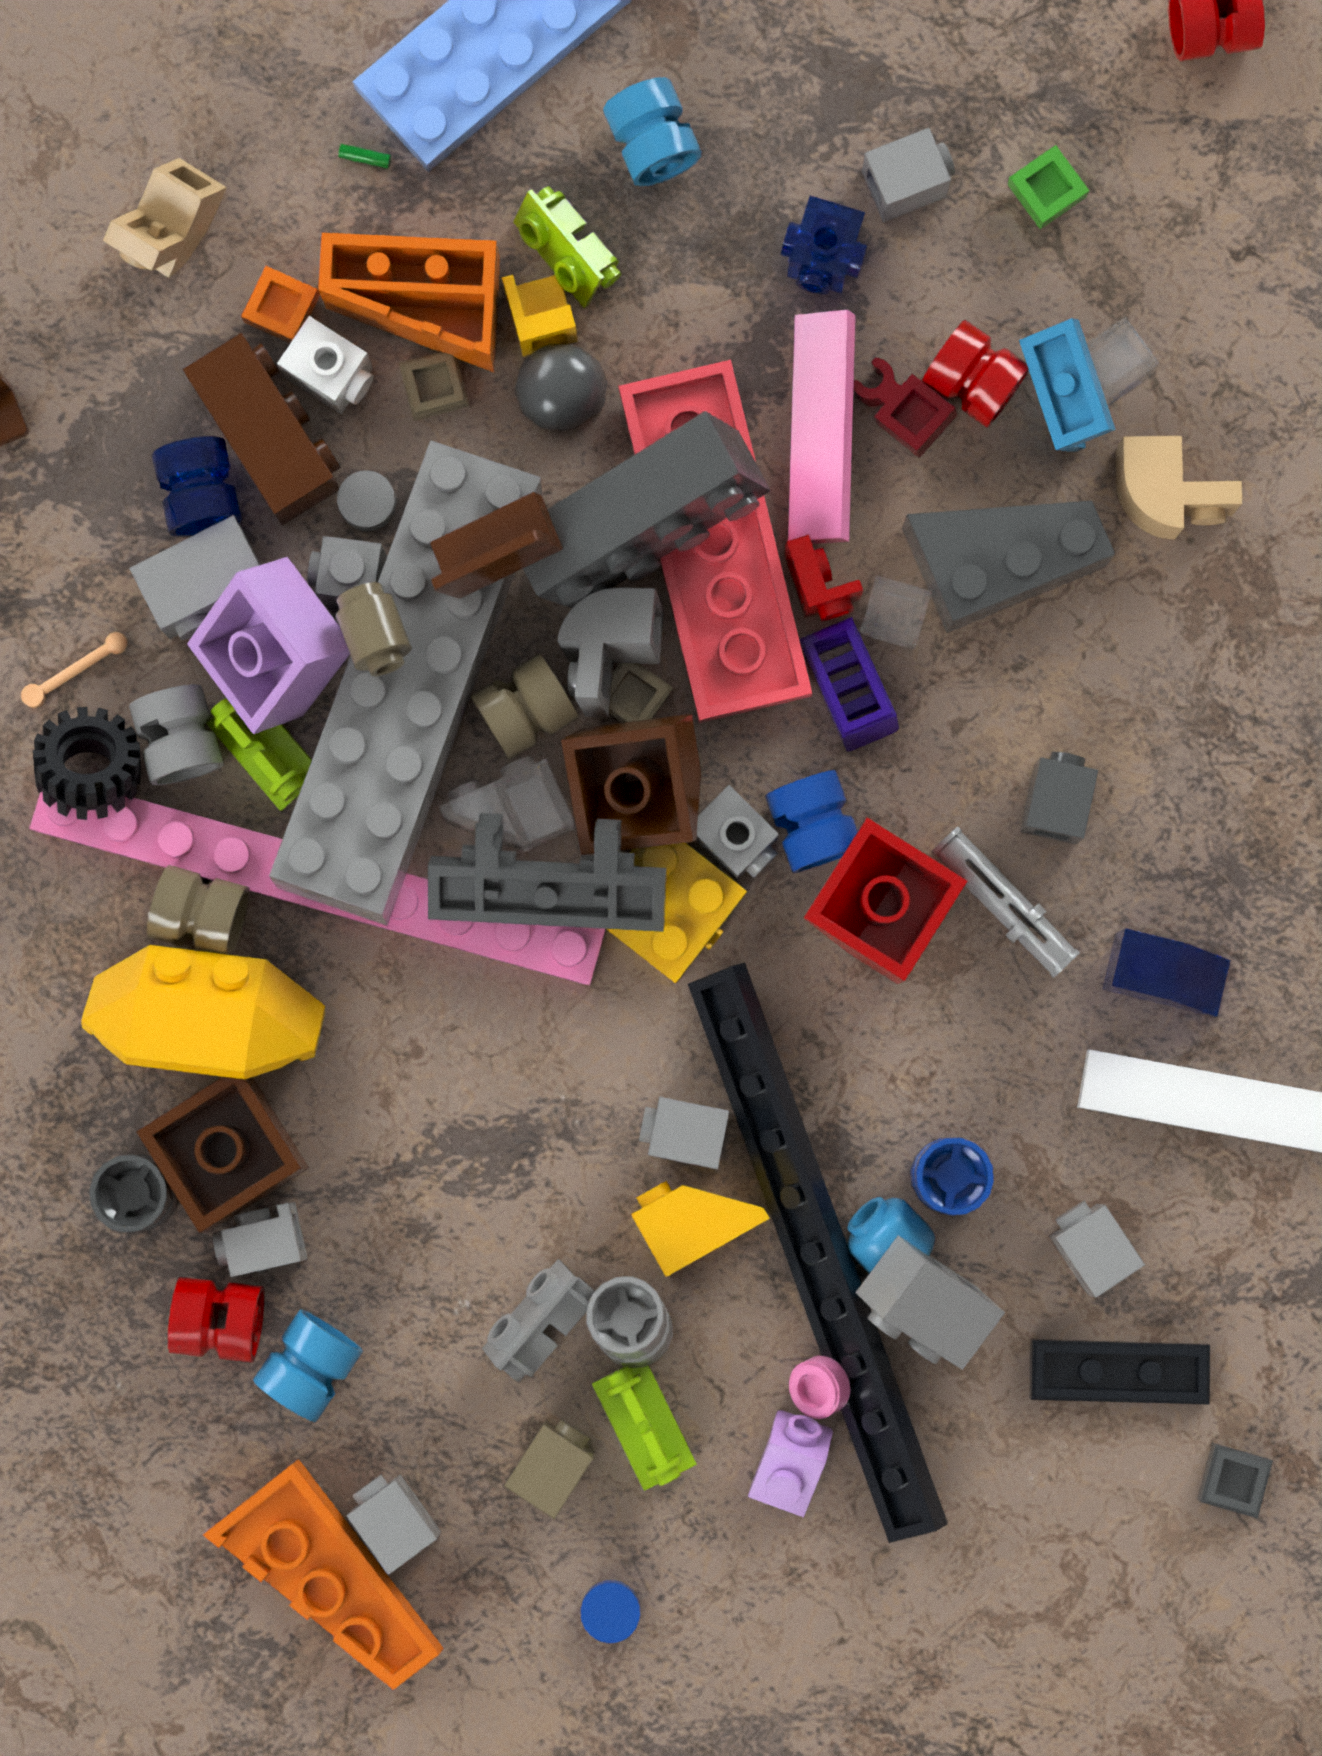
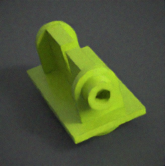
(548, 226)
(268, 756)
(644, 1425)

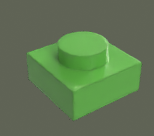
(1048, 187)

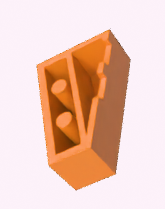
(417, 289)

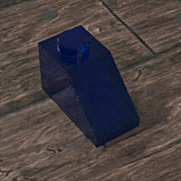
(1166, 972)

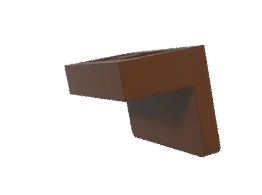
(494, 546)

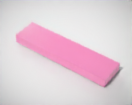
(822, 426)

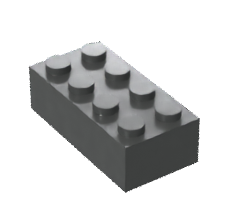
(648, 509)

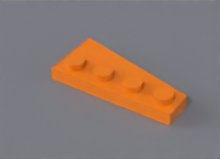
(318, 1562)

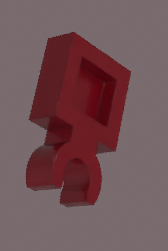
(908, 411)

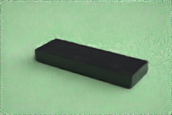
(1119, 1371)

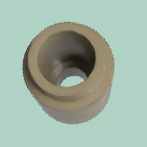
(372, 629)

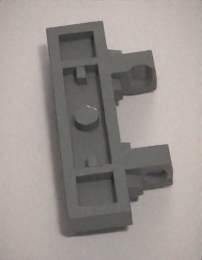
(595, 893)

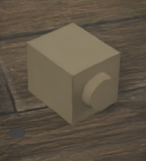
(551, 1466)

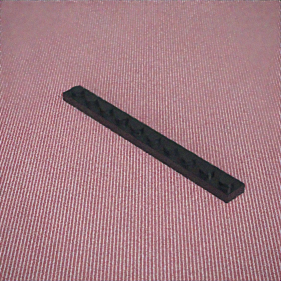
(817, 1251)

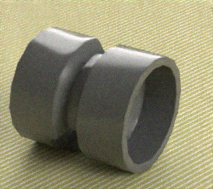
(131, 1194)

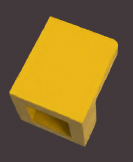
(539, 313)

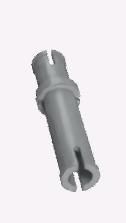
(1055, 952)

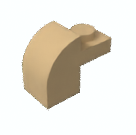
(168, 220)
(1154, 490)

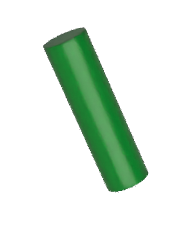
(364, 156)

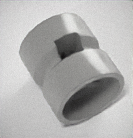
(176, 734)
(629, 1322)

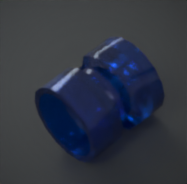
(195, 477)

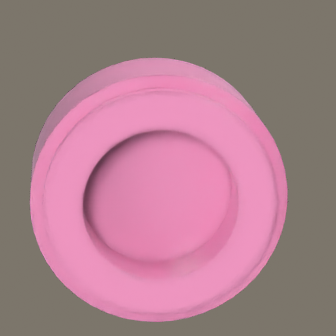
(819, 1387)

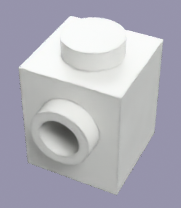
(327, 366)

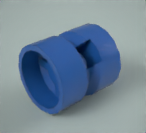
(813, 820)
(952, 1176)

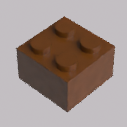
(222, 1151)

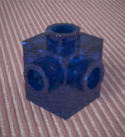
(824, 246)

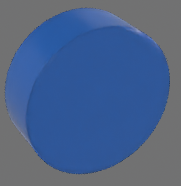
(610, 1611)

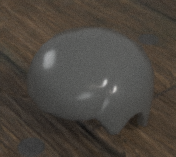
(560, 387)

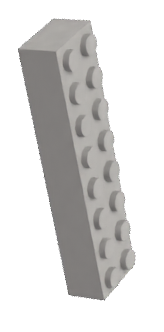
(396, 730)

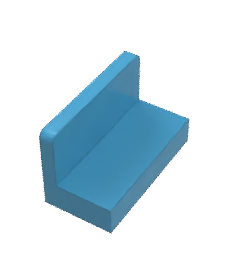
(1067, 385)

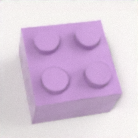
(269, 644)

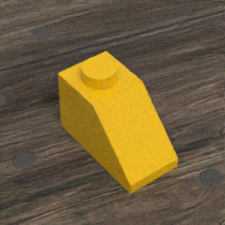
(691, 1223)

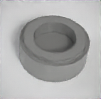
(366, 500)

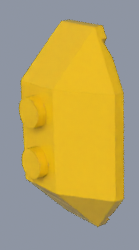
(202, 1013)

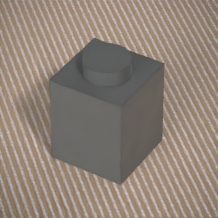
(1059, 798)

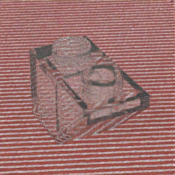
(525, 796)

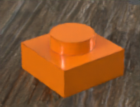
(280, 304)

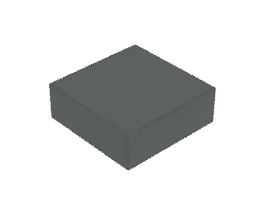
(1234, 1480)

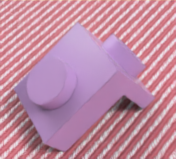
(791, 1463)

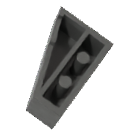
(1003, 555)

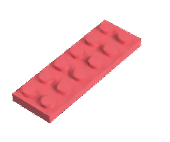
(731, 587)

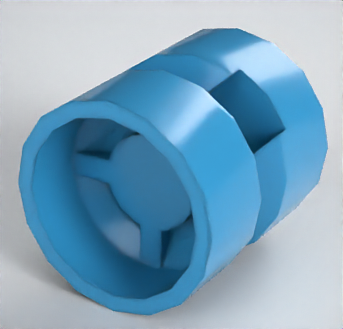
(648, 122)
(310, 1362)

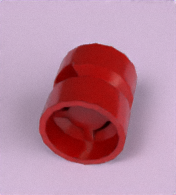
(1199, 31)
(976, 373)
(195, 1319)

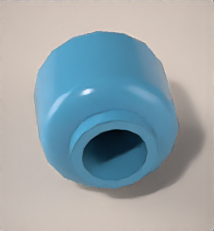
(878, 1225)

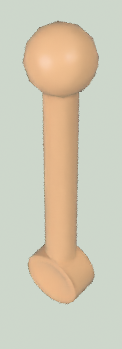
(35, 695)

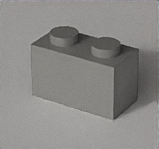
(192, 575)
(929, 1304)

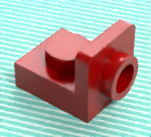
(809, 574)

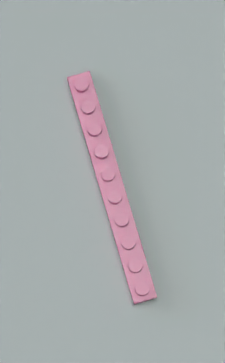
(246, 858)

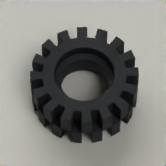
(83, 736)

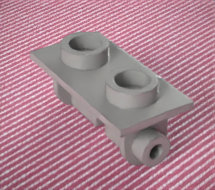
(518, 1338)

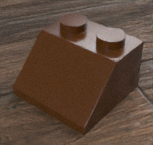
(638, 775)

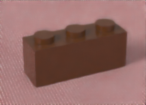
(264, 427)

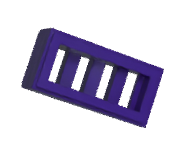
(869, 727)

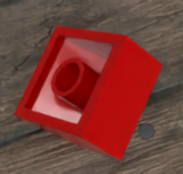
(884, 901)

